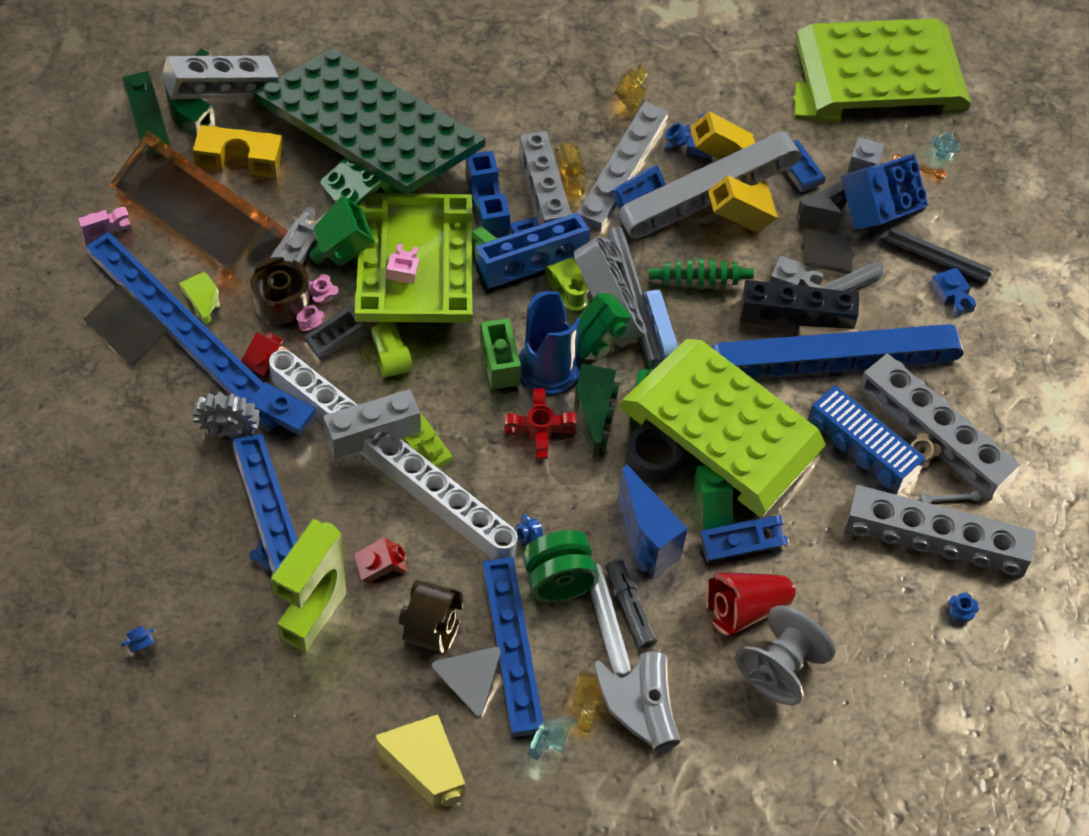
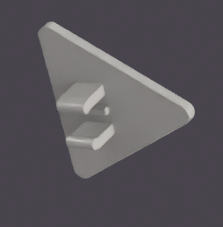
(470, 676)

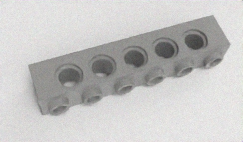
(964, 458)
(954, 524)

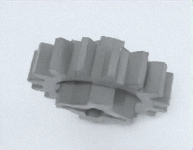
(226, 415)

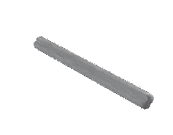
(648, 341)

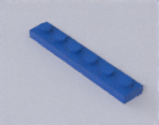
(265, 497)
(512, 639)

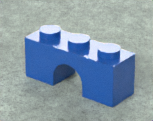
(483, 183)

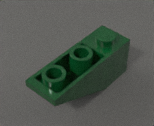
(592, 401)

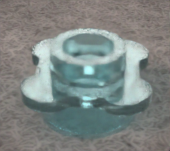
(944, 145)

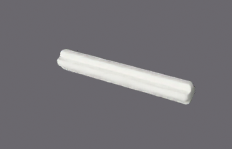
(610, 627)

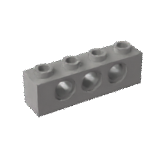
(216, 76)
(542, 177)

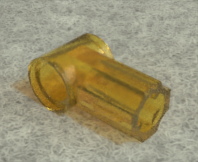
(571, 170)

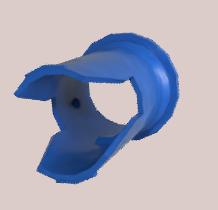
(557, 361)

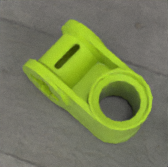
(569, 282)

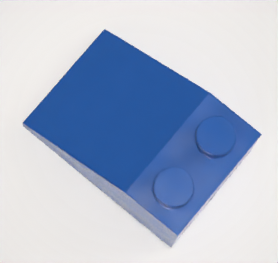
(651, 526)

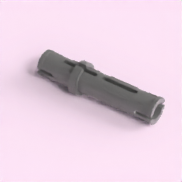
(625, 592)

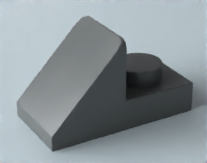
(823, 207)

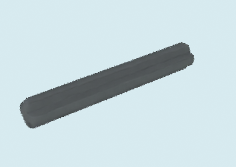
(939, 254)

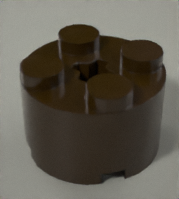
(279, 290)
(431, 616)

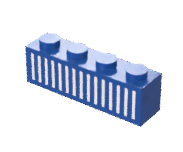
(866, 439)

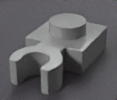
(793, 273)

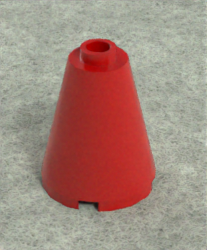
(745, 598)

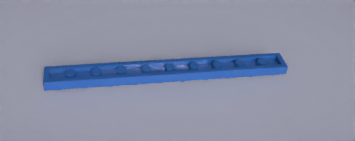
(182, 324)

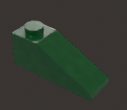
(144, 106)

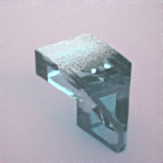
(551, 735)

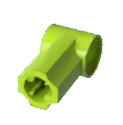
(392, 355)

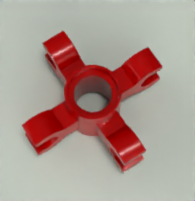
(540, 413)

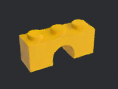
(218, 145)

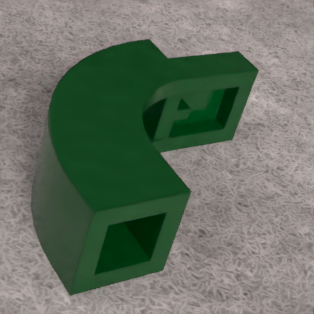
(191, 113)

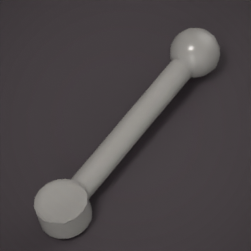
(928, 498)

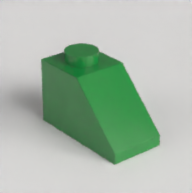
(713, 499)

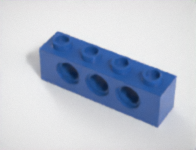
(530, 250)

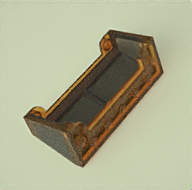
(197, 208)

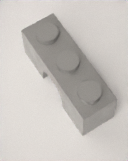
(350, 427)

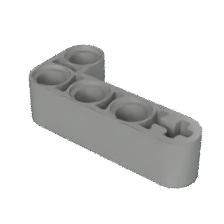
(599, 268)

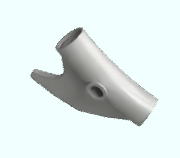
(642, 700)

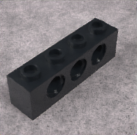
(797, 306)

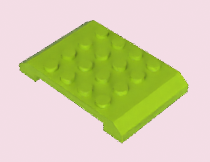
(881, 65)
(443, 283)
(727, 422)

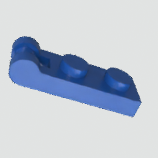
(743, 538)

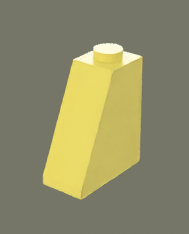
(424, 760)

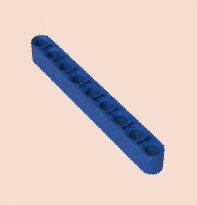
(842, 350)

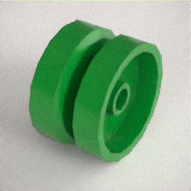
(560, 566)

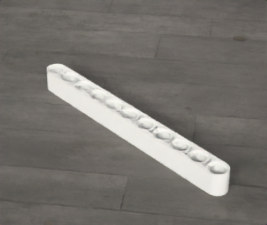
(405, 459)

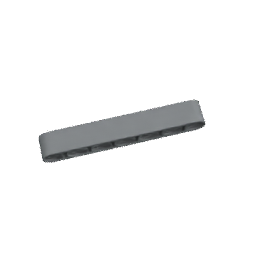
(691, 191)

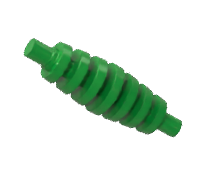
(712, 273)

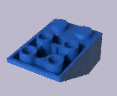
(884, 191)

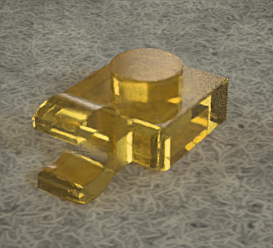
(630, 87)
(589, 698)

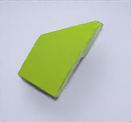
(202, 294)

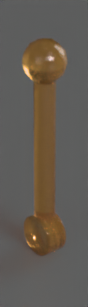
(940, 173)

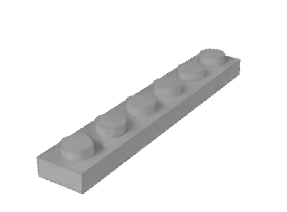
(622, 164)

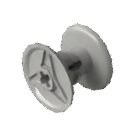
(796, 640)

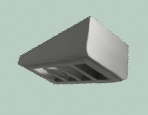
(339, 320)

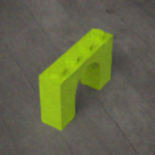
(312, 582)

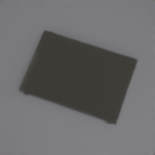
(126, 324)

